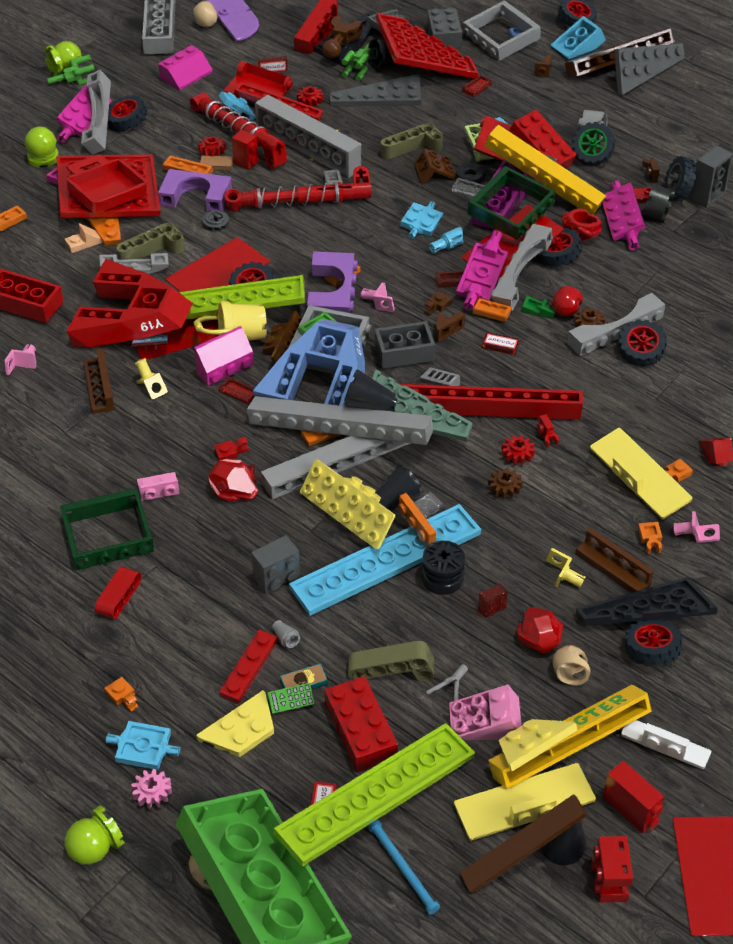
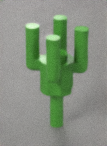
(357, 61)
(74, 72)

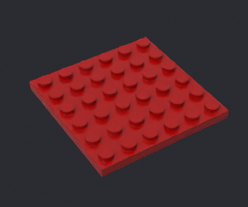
(143, 206)

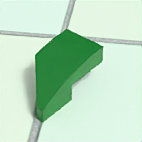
(537, 307)

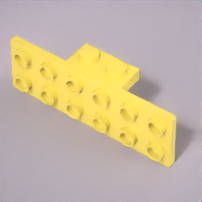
(641, 473)
(348, 503)
(522, 803)

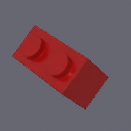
(245, 149)

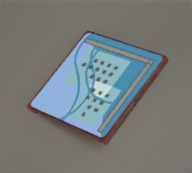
(152, 340)

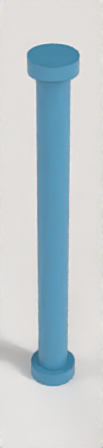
(432, 906)

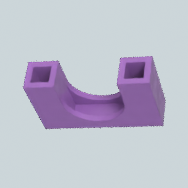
(180, 181)
(338, 266)

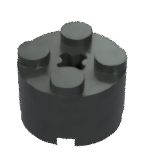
(658, 203)

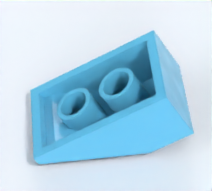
(579, 39)

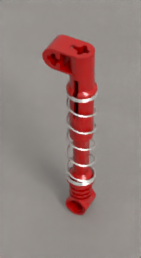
(273, 147)
(337, 193)

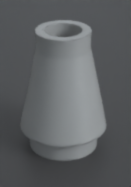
(287, 635)

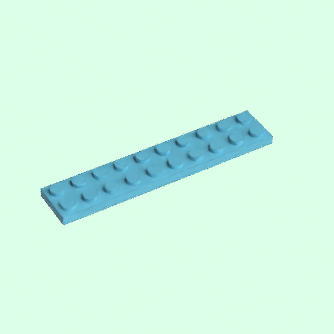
(374, 565)

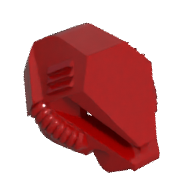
(585, 224)
(232, 481)
(540, 630)

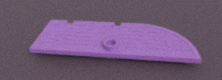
(236, 18)

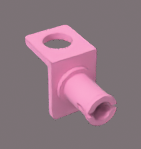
(378, 297)
(21, 359)
(698, 531)

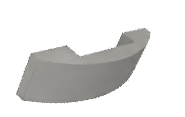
(156, 263)

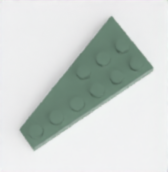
(412, 402)

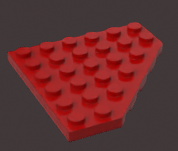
(415, 48)

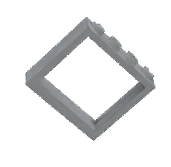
(530, 30)
(342, 317)

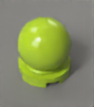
(60, 56)
(41, 147)
(90, 838)

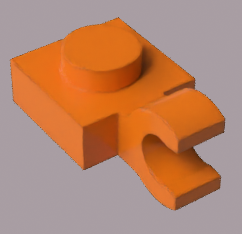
(122, 692)

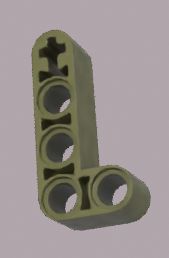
(412, 139)
(151, 241)
(391, 660)

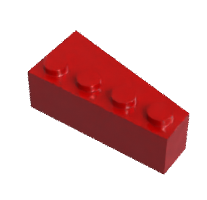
(316, 27)

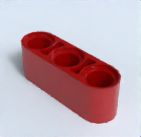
(118, 593)

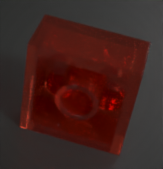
(492, 600)

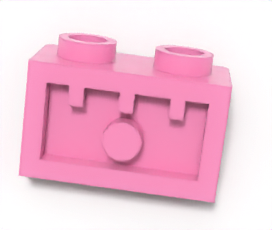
(158, 486)

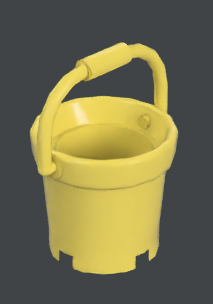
(230, 316)

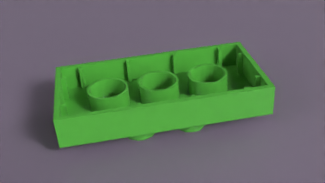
(255, 876)

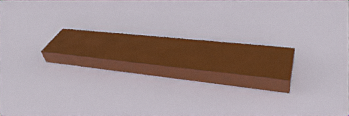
(523, 843)

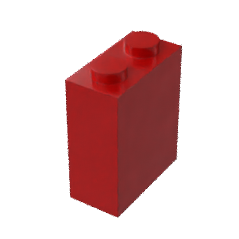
(633, 797)

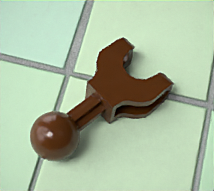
(342, 34)

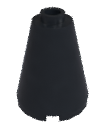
(379, 54)
(369, 394)
(396, 484)
(567, 846)

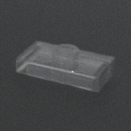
(466, 187)
(428, 504)

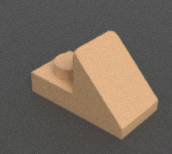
(86, 239)

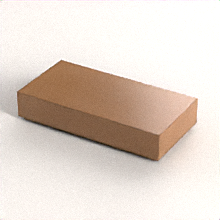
(221, 163)

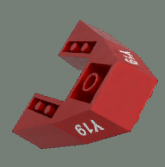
(152, 311)

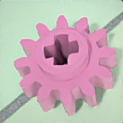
(151, 788)

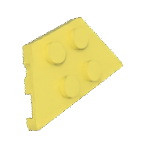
(241, 728)
(533, 739)

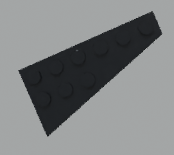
(352, 45)
(662, 601)

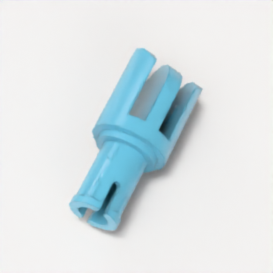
(448, 240)

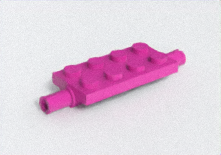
(76, 115)
(623, 214)
(482, 271)

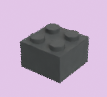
(276, 564)

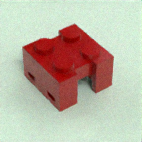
(609, 869)

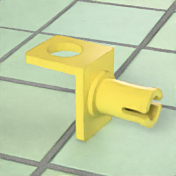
(149, 378)
(566, 573)

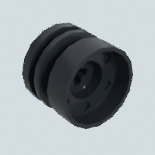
(443, 567)

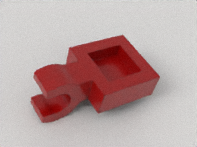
(546, 429)
(228, 450)

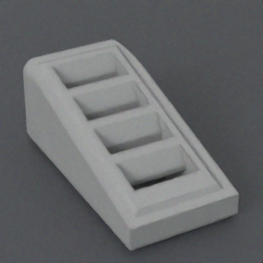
(332, 176)
(448, 378)

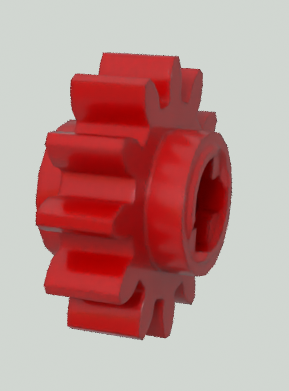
(310, 96)
(212, 146)
(518, 450)

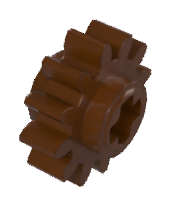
(589, 317)
(505, 483)

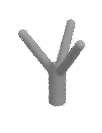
(454, 679)

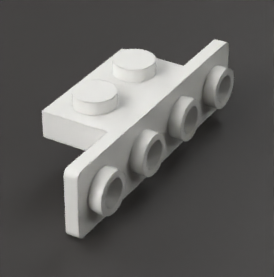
(666, 743)

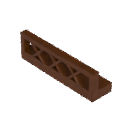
(102, 368)
(614, 564)

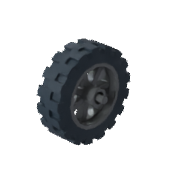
(680, 177)

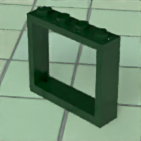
(520, 182)
(101, 506)

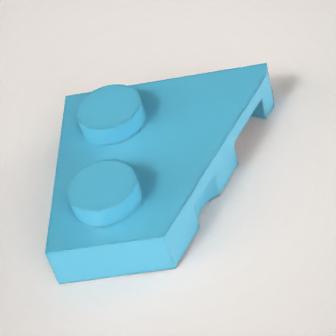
(238, 104)

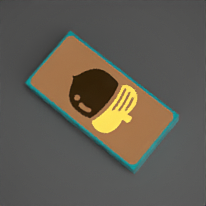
(312, 675)

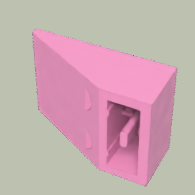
(486, 714)

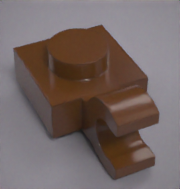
(652, 169)
(438, 302)

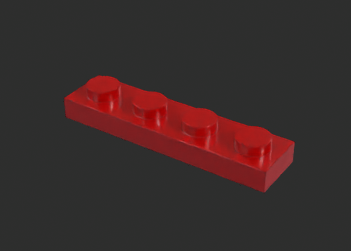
(248, 666)

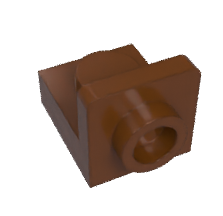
(543, 68)

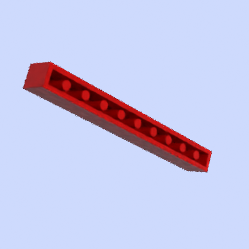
(504, 401)

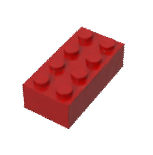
(541, 136)
(29, 296)
(360, 723)

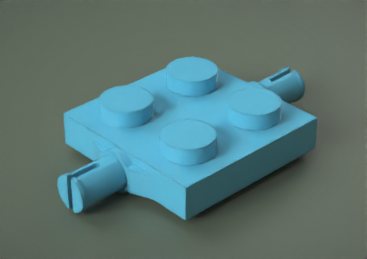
(421, 219)
(143, 745)

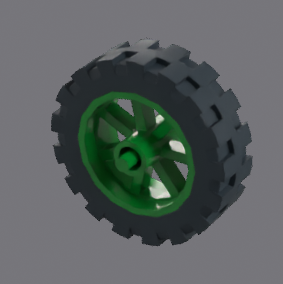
(585, 131)

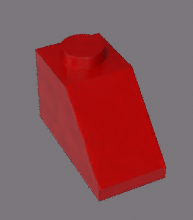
(717, 450)

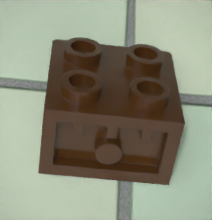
(431, 162)

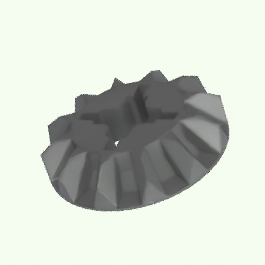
(221, 217)

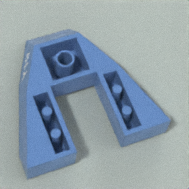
(323, 345)

